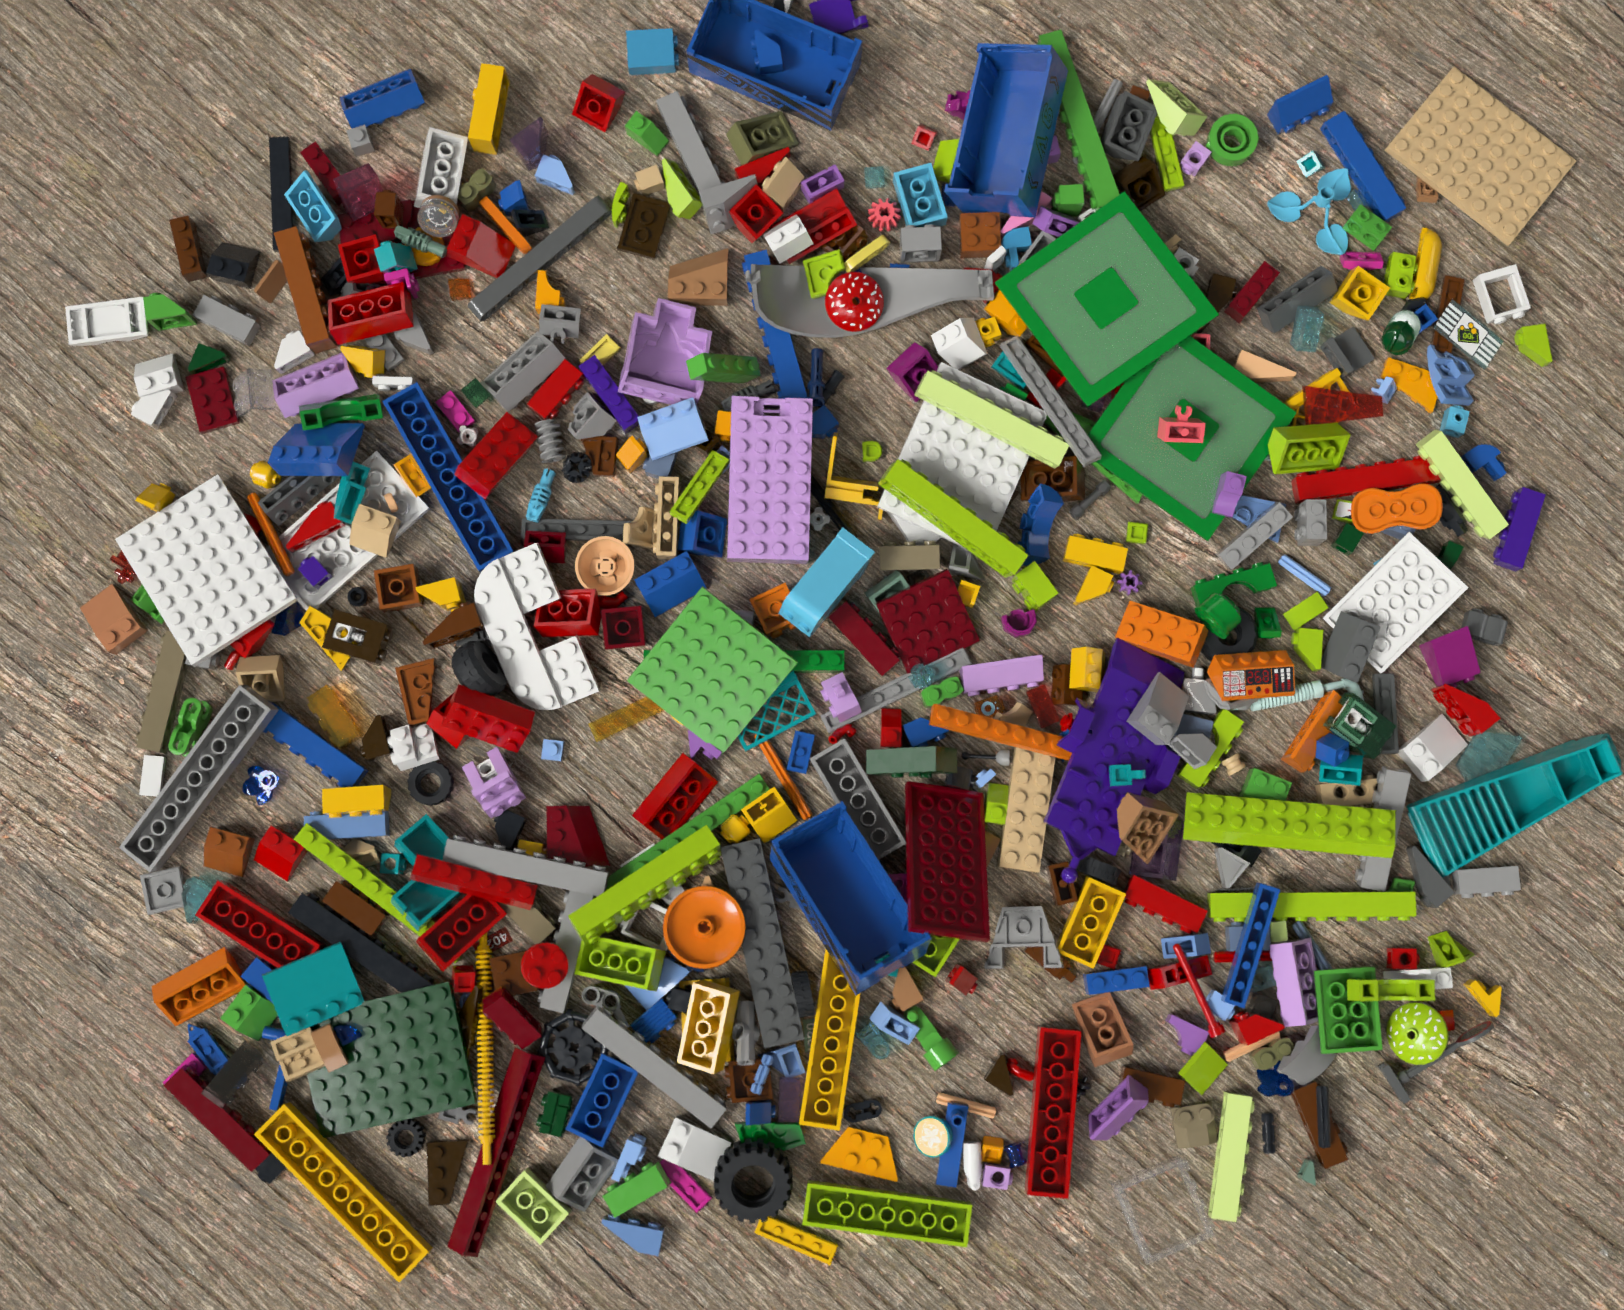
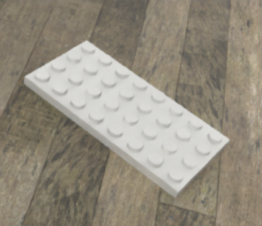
(334, 549)

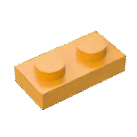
(412, 475)

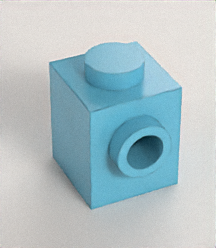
(1454, 421)

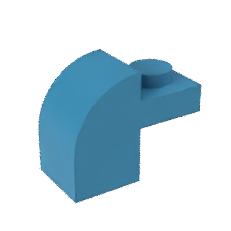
(1015, 242)

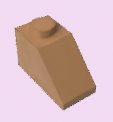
(905, 991)

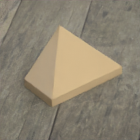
(362, 852)

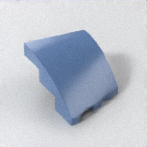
(1449, 377)
(670, 976)

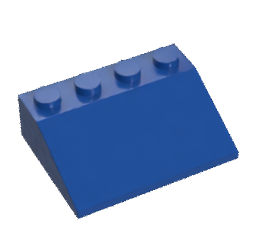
(317, 451)

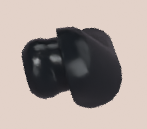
(1414, 303)

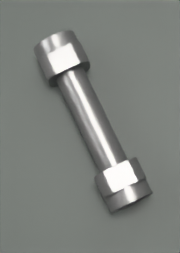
(1101, 489)

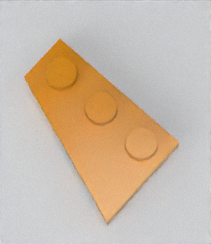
(1412, 381)

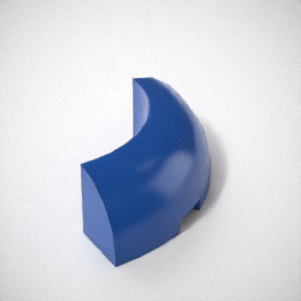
(1038, 522)

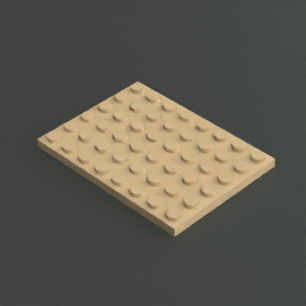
(1480, 156)

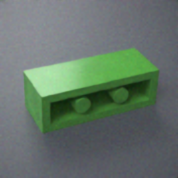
(636, 1188)

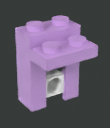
(496, 789)

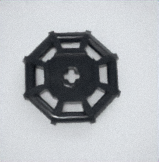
(562, 1049)

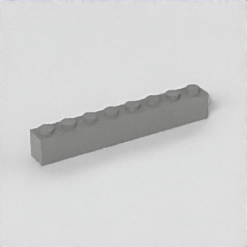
(526, 867)
(654, 1066)

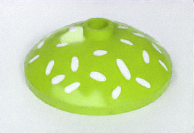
(1429, 1031)

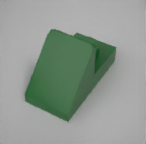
(1267, 622)

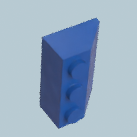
(1301, 105)
(670, 584)

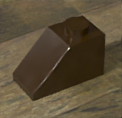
(375, 740)

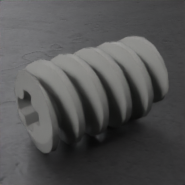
(548, 441)

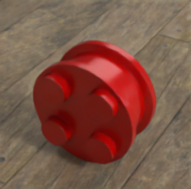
(544, 965)

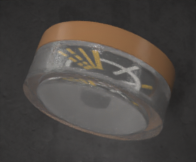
(438, 216)

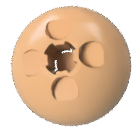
(597, 558)

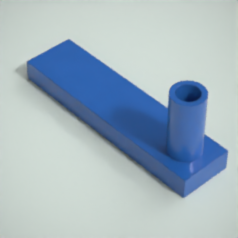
(280, 1083)
(950, 1162)

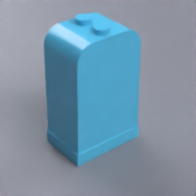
(826, 582)

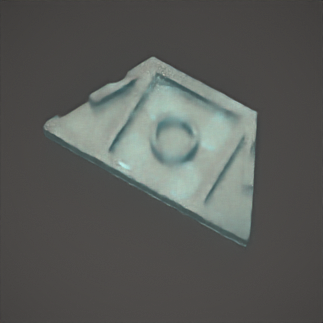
(1486, 753)

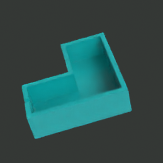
(417, 899)

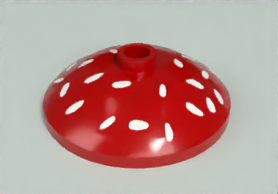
(840, 305)

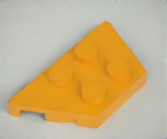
(862, 1153)

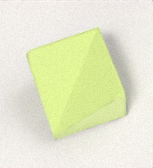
(1278, 931)

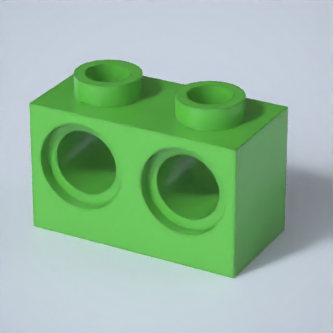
(1367, 227)

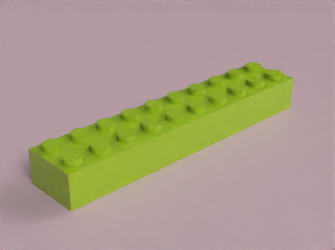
(1290, 825)

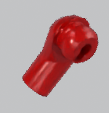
(610, 602)
(840, 732)

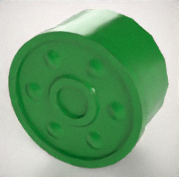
(1219, 614)

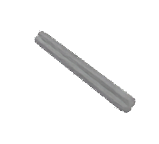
(1105, 106)

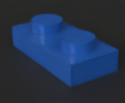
(800, 752)

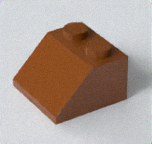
(227, 851)

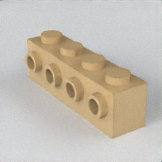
(666, 526)

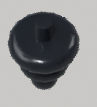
(1082, 1085)

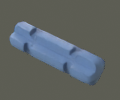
(761, 1074)

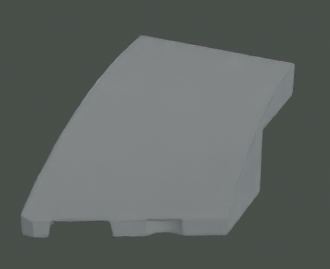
(1306, 1059)

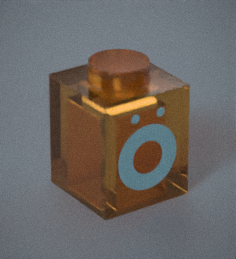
(989, 706)

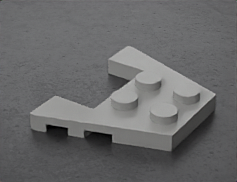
(1023, 928)

